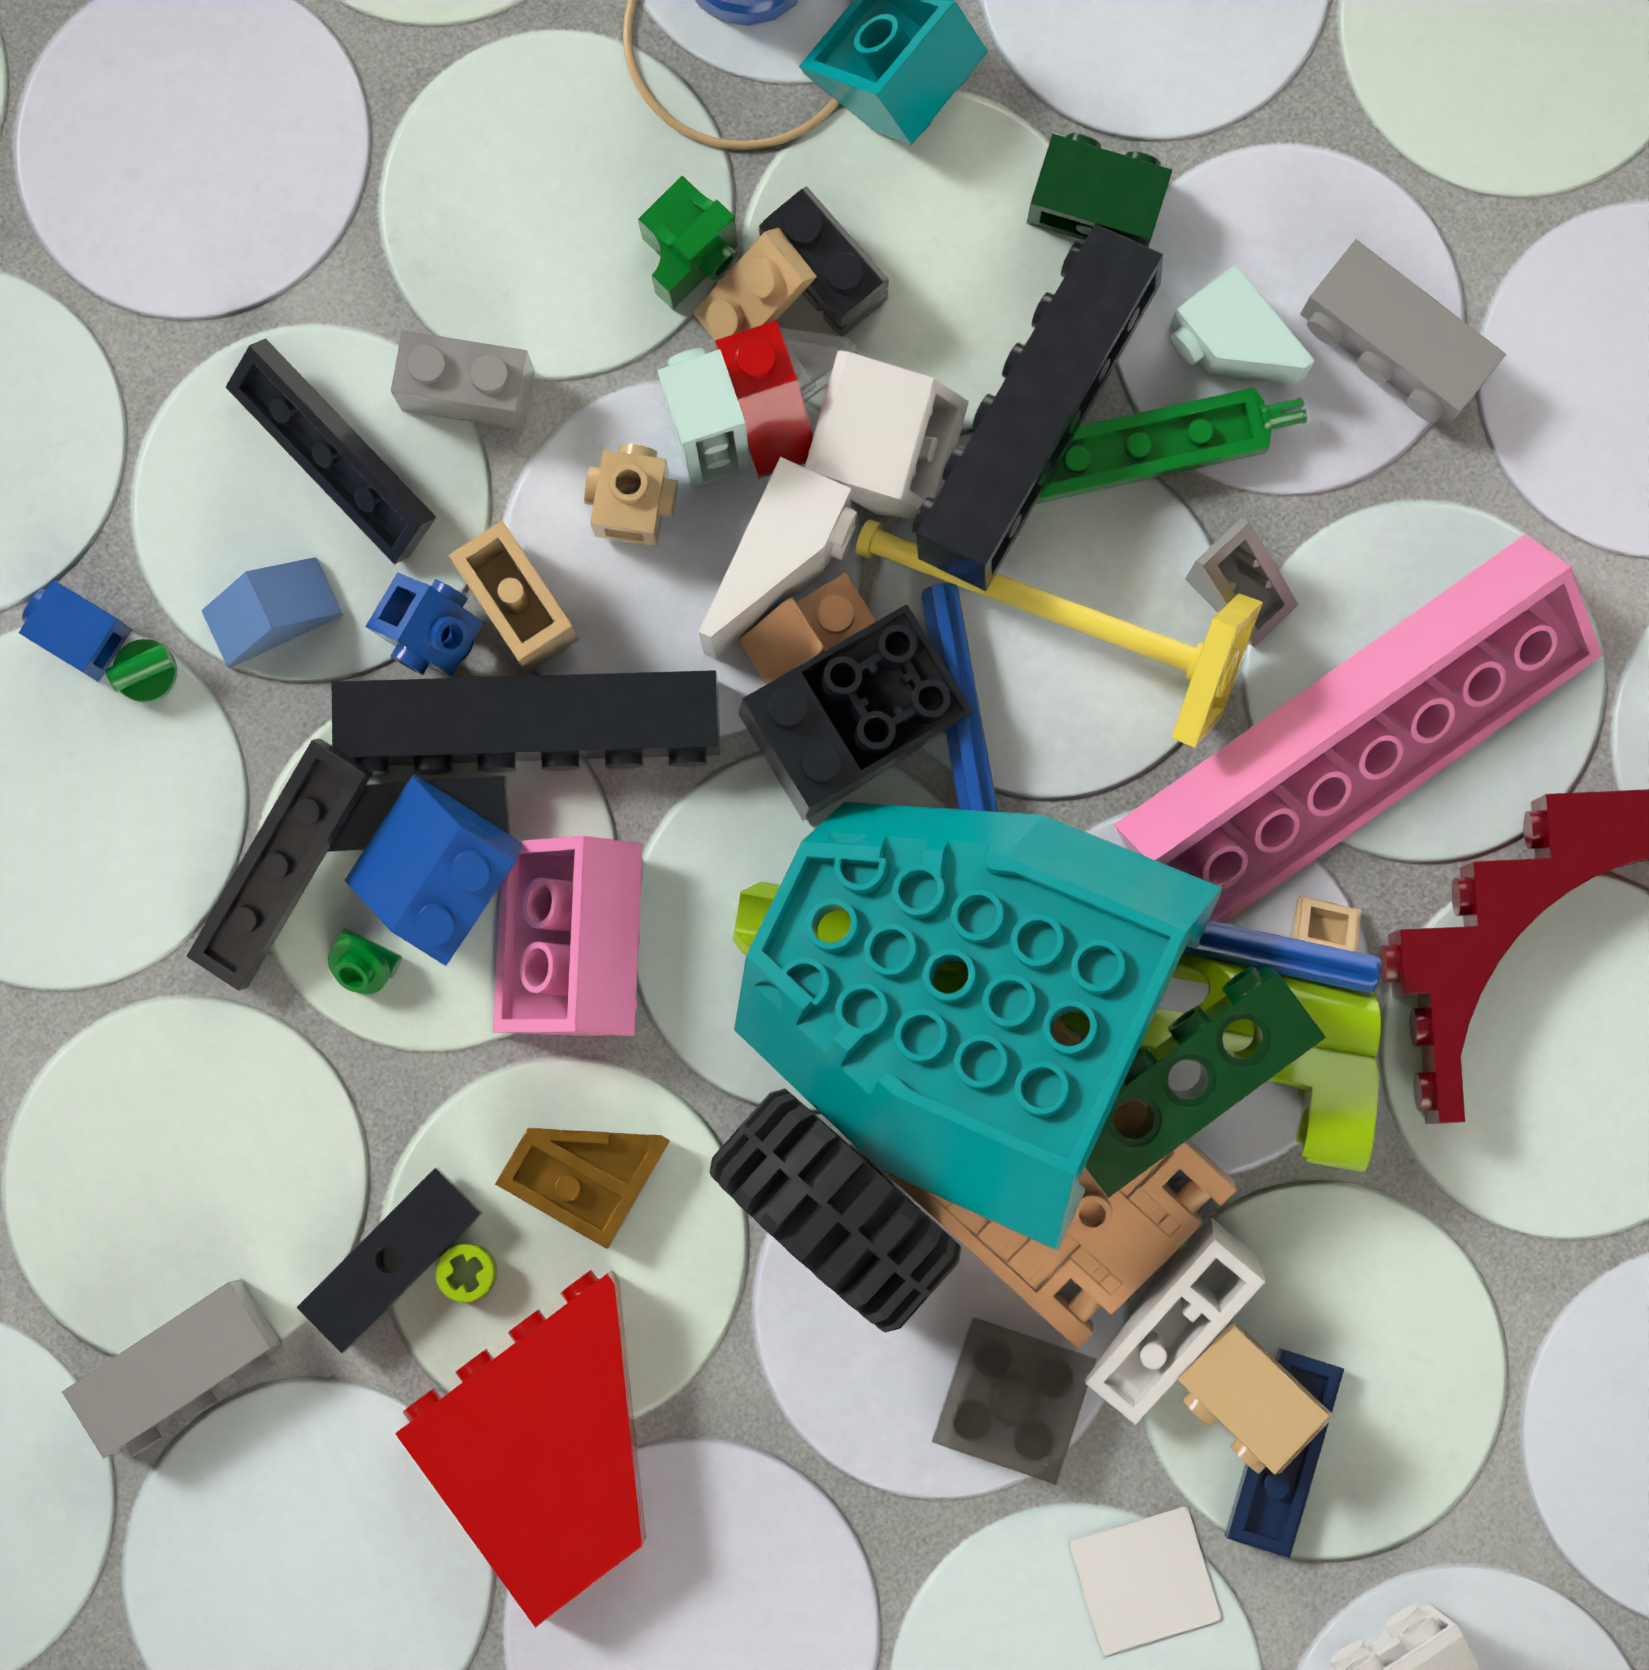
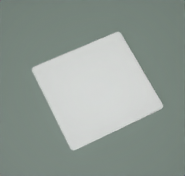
(1144, 1581)

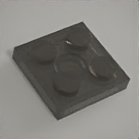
(1013, 1400)

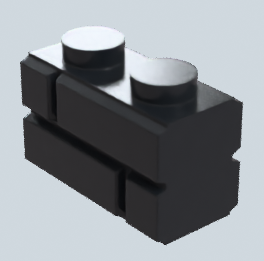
(847, 279)

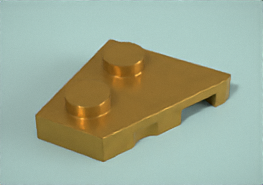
(582, 1176)

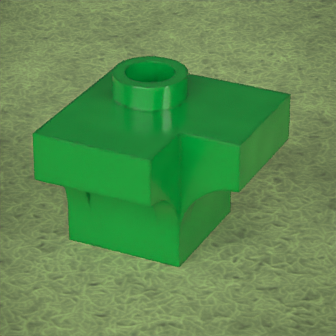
(690, 237)

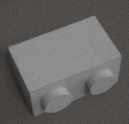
(462, 380)

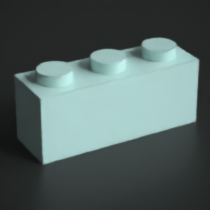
(705, 416)

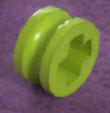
(446, 1268)

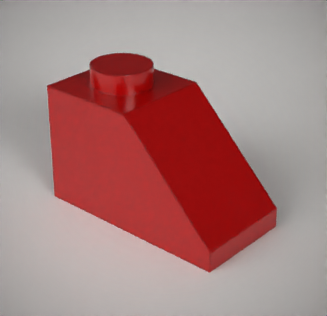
(767, 396)

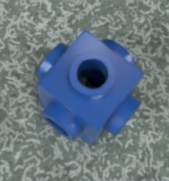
(425, 624)

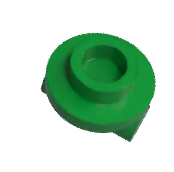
(143, 671)
(361, 963)

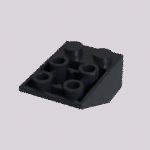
(853, 711)

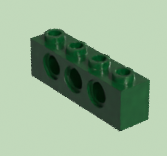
(1280, 1037)

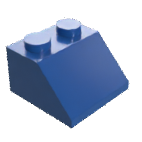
(432, 869)

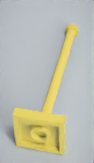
(1209, 666)

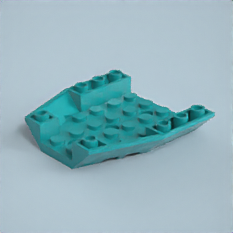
(970, 1082)

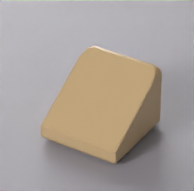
(1326, 923)

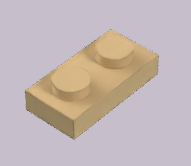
(756, 287)

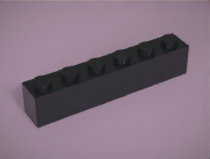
(1038, 406)
(528, 720)

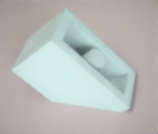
(1238, 333)

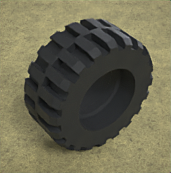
(834, 1211)

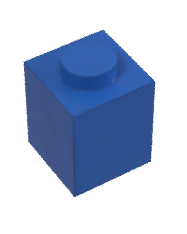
(73, 629)

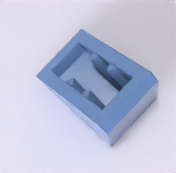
(270, 609)

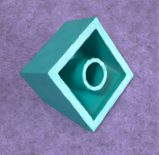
(896, 62)

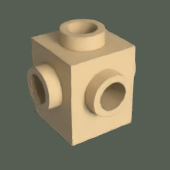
(632, 516)

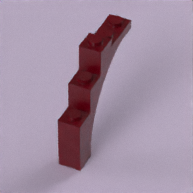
(1449, 966)

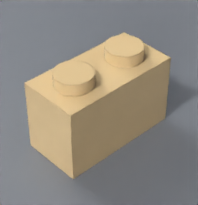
(514, 596)
(1253, 1400)

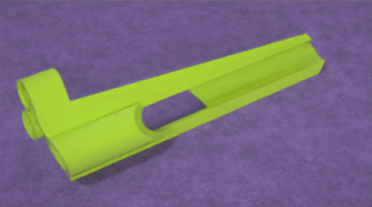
(1334, 1076)

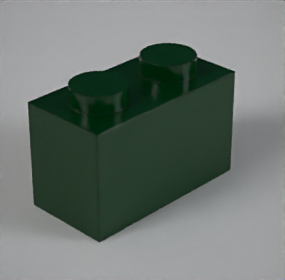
(1097, 186)

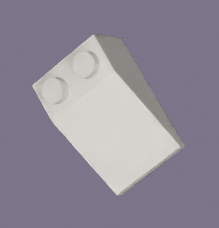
(783, 550)

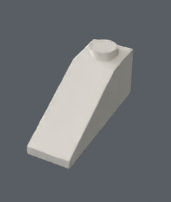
(1177, 1320)

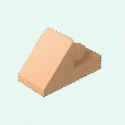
(806, 628)

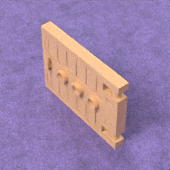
(1110, 1240)

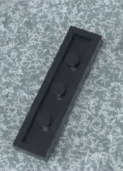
(330, 451)
(279, 864)

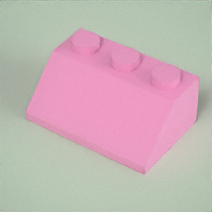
(569, 938)

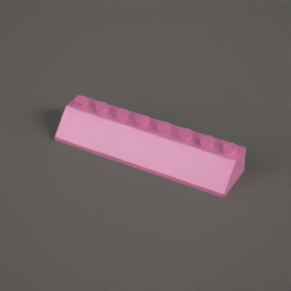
(1371, 729)

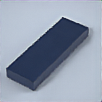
(1271, 1505)

